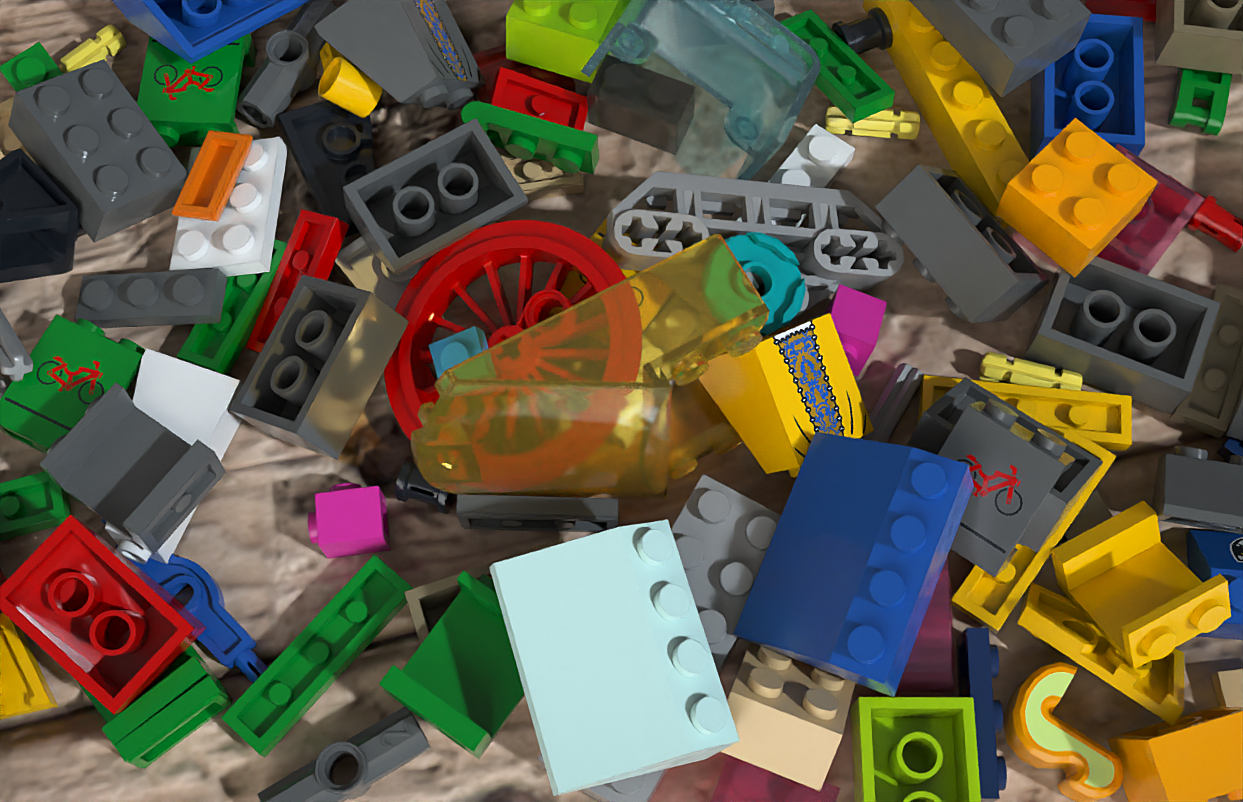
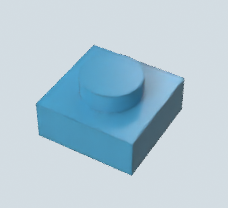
(457, 348)

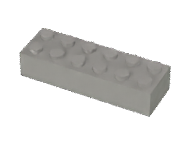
(721, 551)

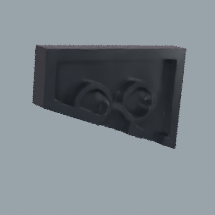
(330, 152)

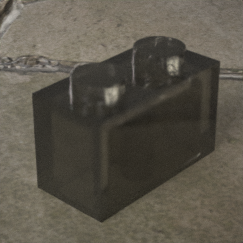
(641, 104)

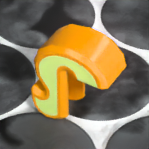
(1051, 743)

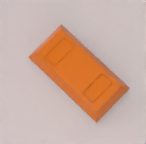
(213, 175)

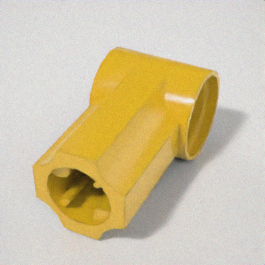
(346, 83)

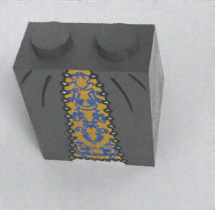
(406, 49)

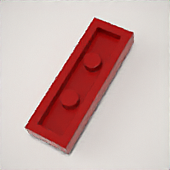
(309, 253)

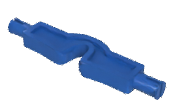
(223, 634)

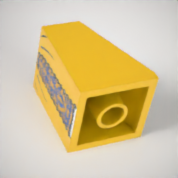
(787, 392)

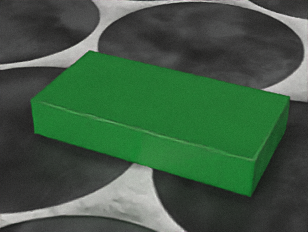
(174, 723)

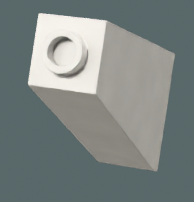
(192, 406)

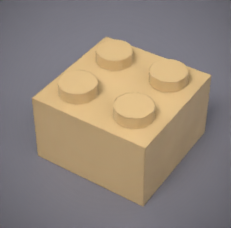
(788, 715)

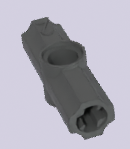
(287, 68)
(378, 753)

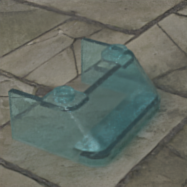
(729, 52)

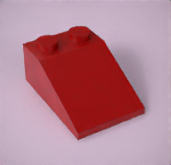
(98, 615)

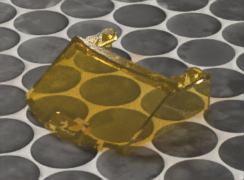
(588, 392)

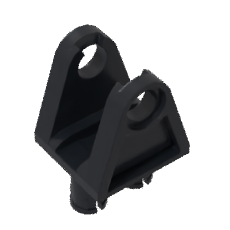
(35, 222)

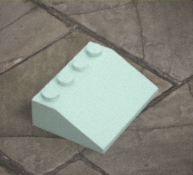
(612, 657)

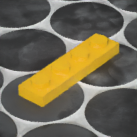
(1095, 415)
(994, 598)

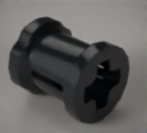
(866, 32)
(413, 486)

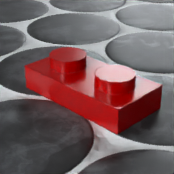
(538, 99)

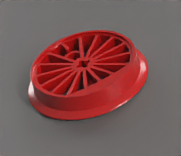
(452, 269)

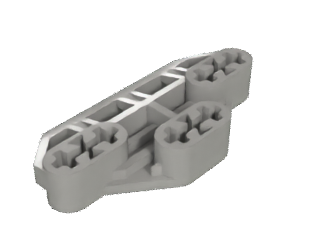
(760, 205)

